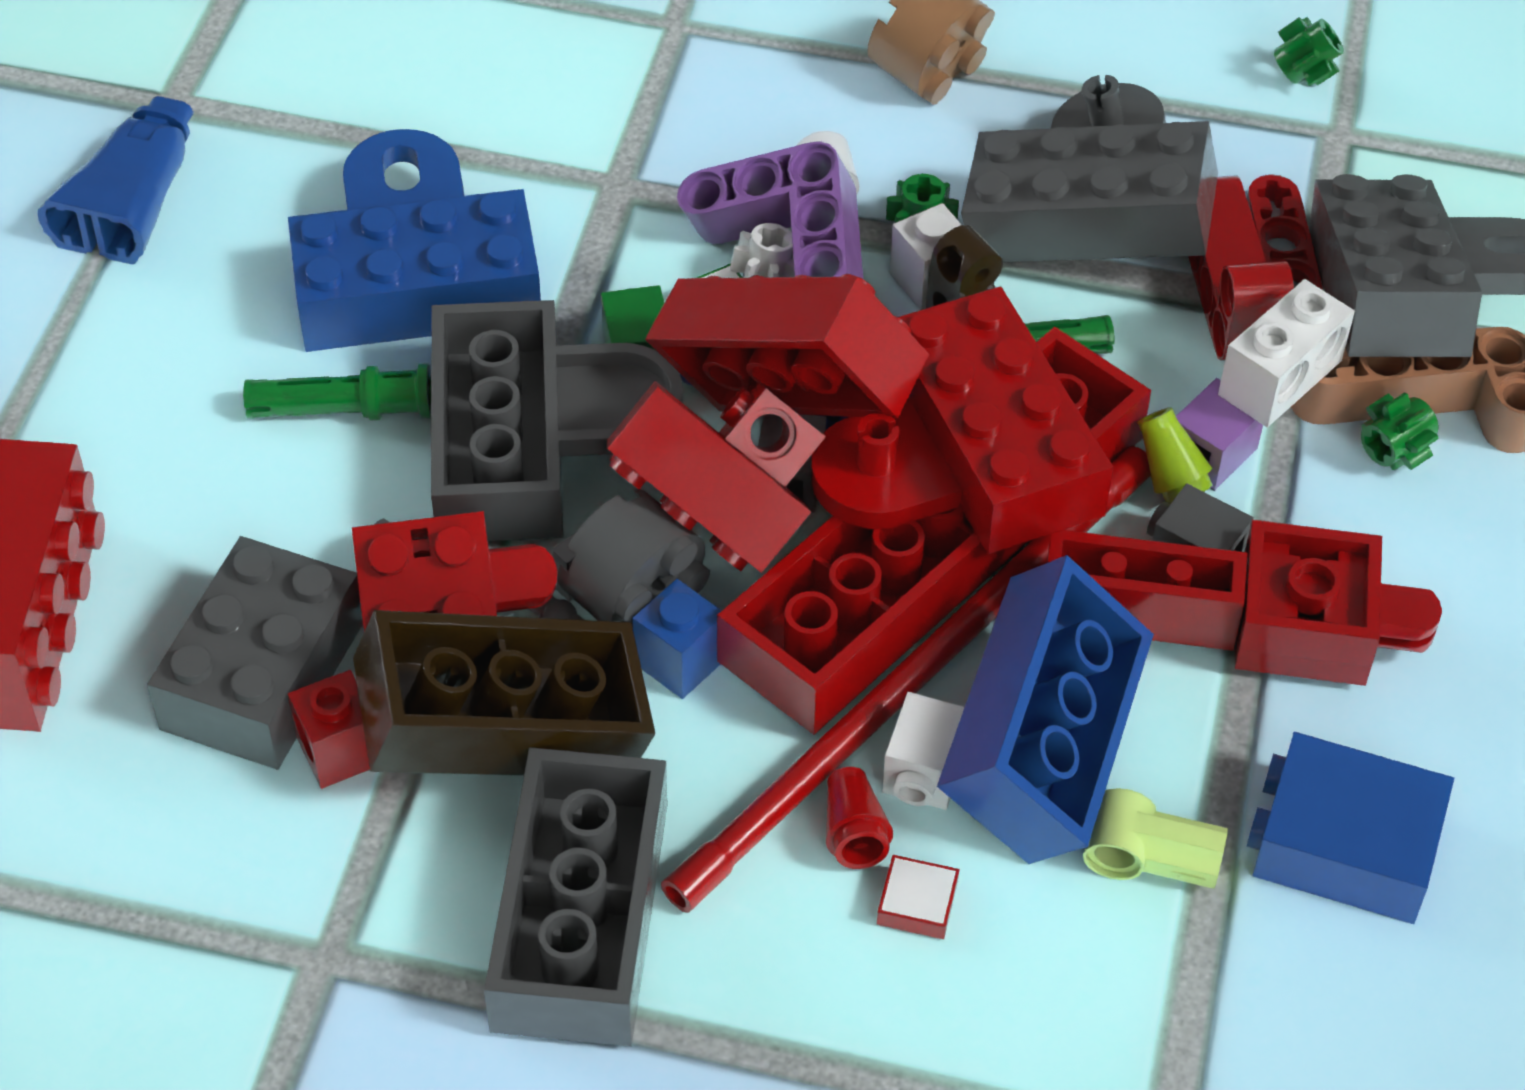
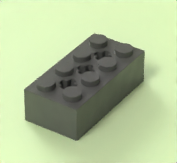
(577, 898)

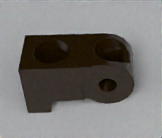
(961, 266)

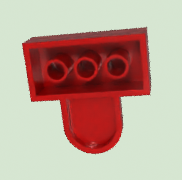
(976, 434)

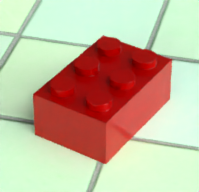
(705, 480)

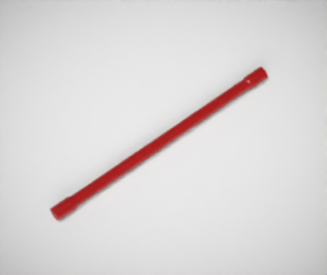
(716, 858)

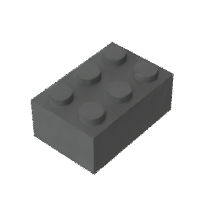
(252, 638)

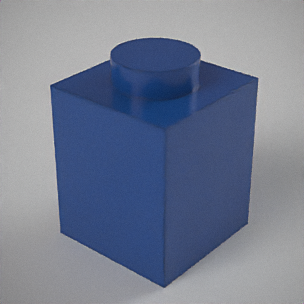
(677, 638)

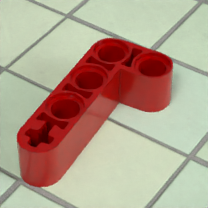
(1233, 275)

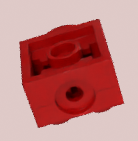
(447, 568)
(1321, 605)

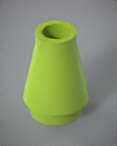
(1172, 455)

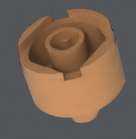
(931, 43)

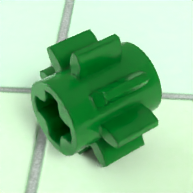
(1308, 51)
(917, 195)
(1399, 431)

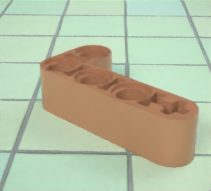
(1486, 382)

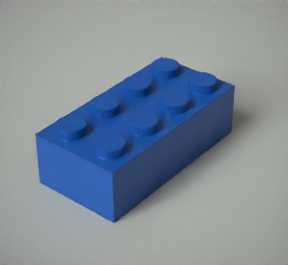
(1047, 711)

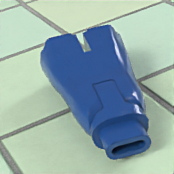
(122, 186)

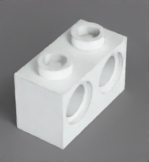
(1285, 352)

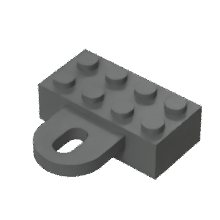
(1410, 265)

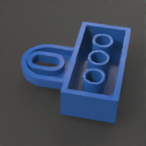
(398, 252)

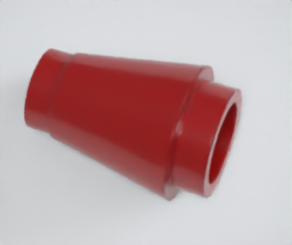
(856, 823)

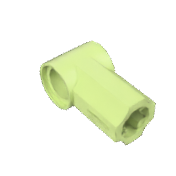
(1138, 839)

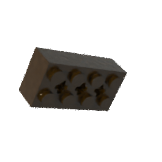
(486, 688)

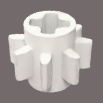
(764, 252)

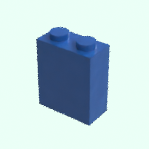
(1350, 826)

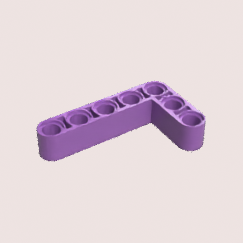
(788, 187)

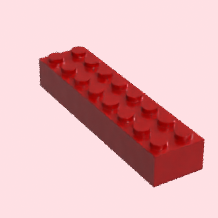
(864, 596)

